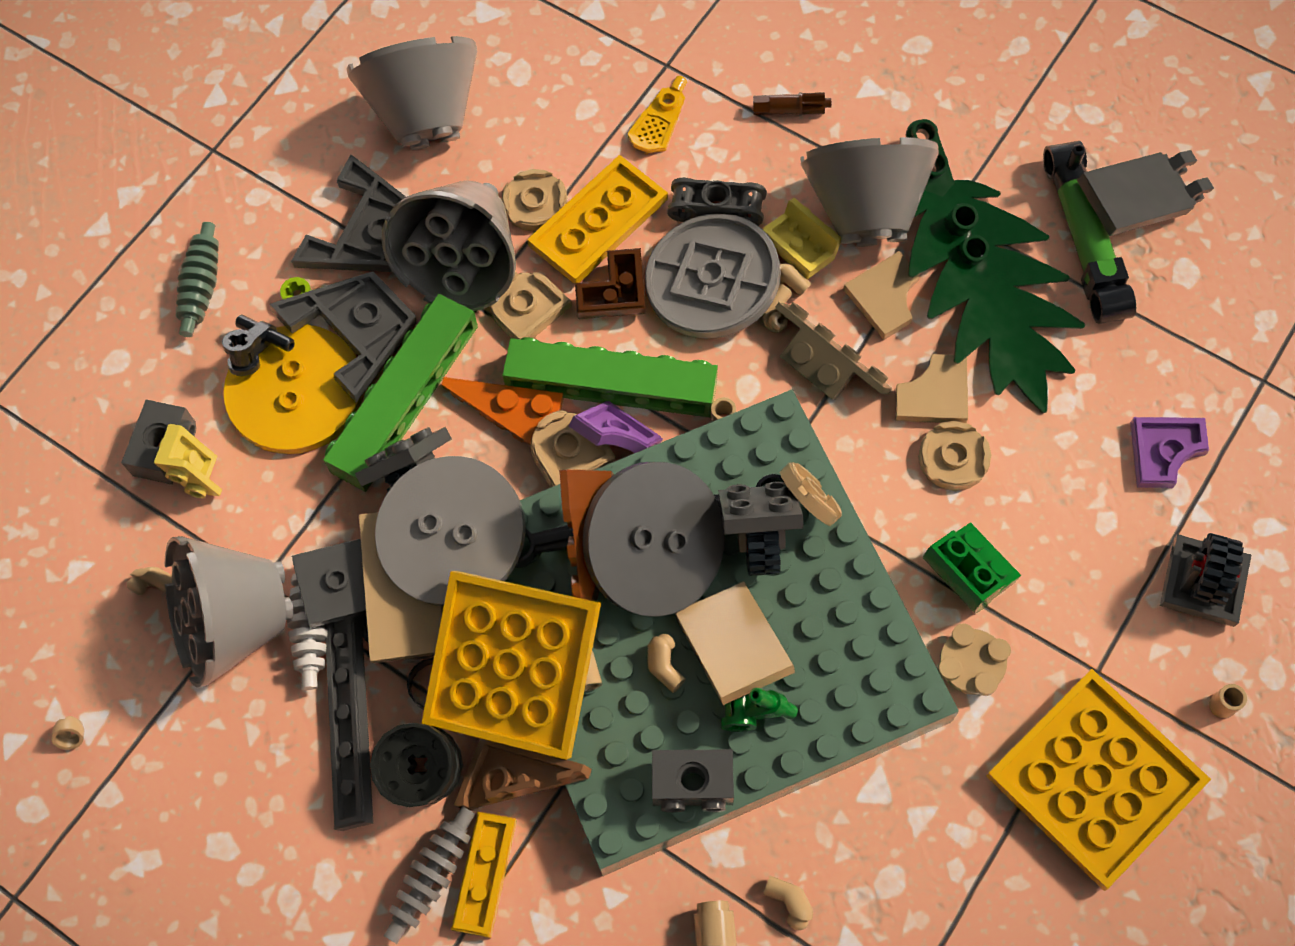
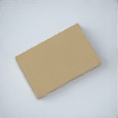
(734, 643)

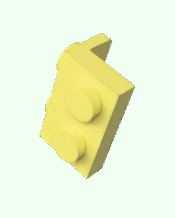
(803, 239)
(187, 462)

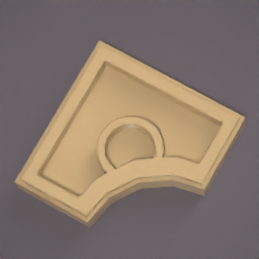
(883, 294)
(937, 394)

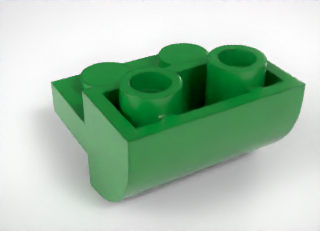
(971, 566)

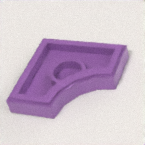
(613, 426)
(1163, 446)

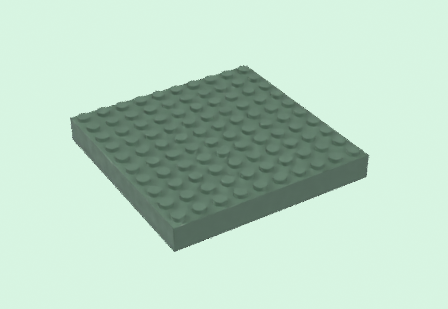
(854, 650)

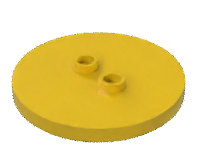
(293, 395)

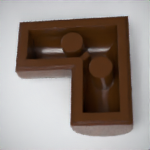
(620, 294)

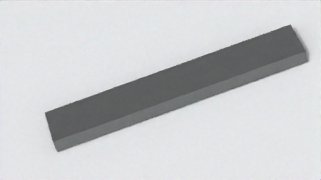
(348, 725)

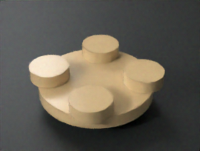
(974, 660)

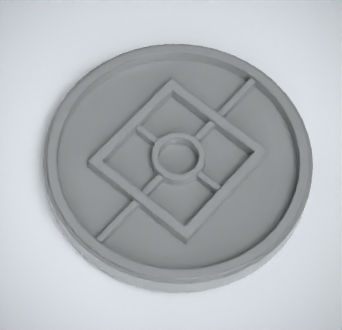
(712, 276)
(448, 519)

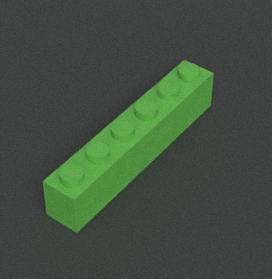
(612, 376)
(403, 387)

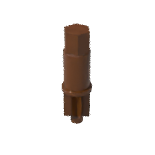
(791, 104)

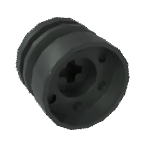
(394, 764)

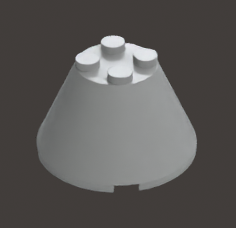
(418, 87)
(871, 186)
(452, 244)
(221, 605)

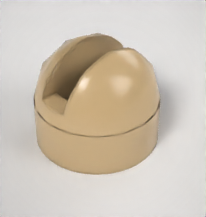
(62, 735)

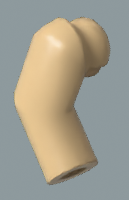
(794, 279)
(773, 319)
(147, 577)
(659, 662)
(794, 899)

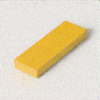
(484, 875)

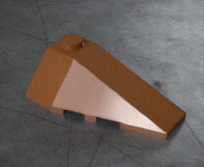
(577, 493)

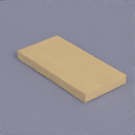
(396, 621)

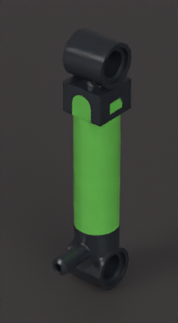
(1103, 273)

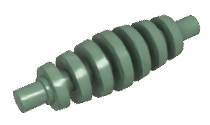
(197, 279)

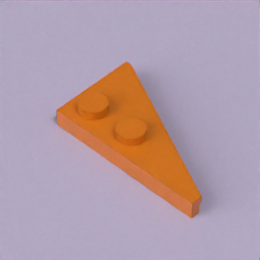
(506, 406)

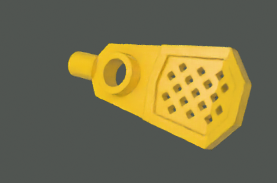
(648, 130)

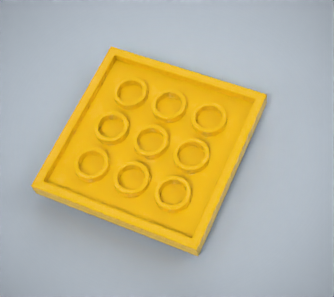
(511, 664)
(1098, 779)

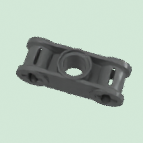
(700, 194)

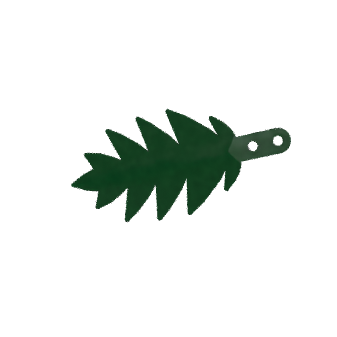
(987, 276)

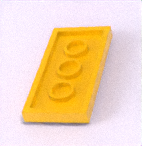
(597, 219)

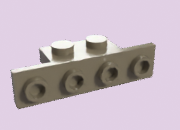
(822, 359)

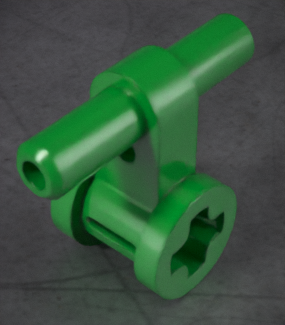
(758, 704)

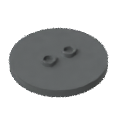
(653, 538)

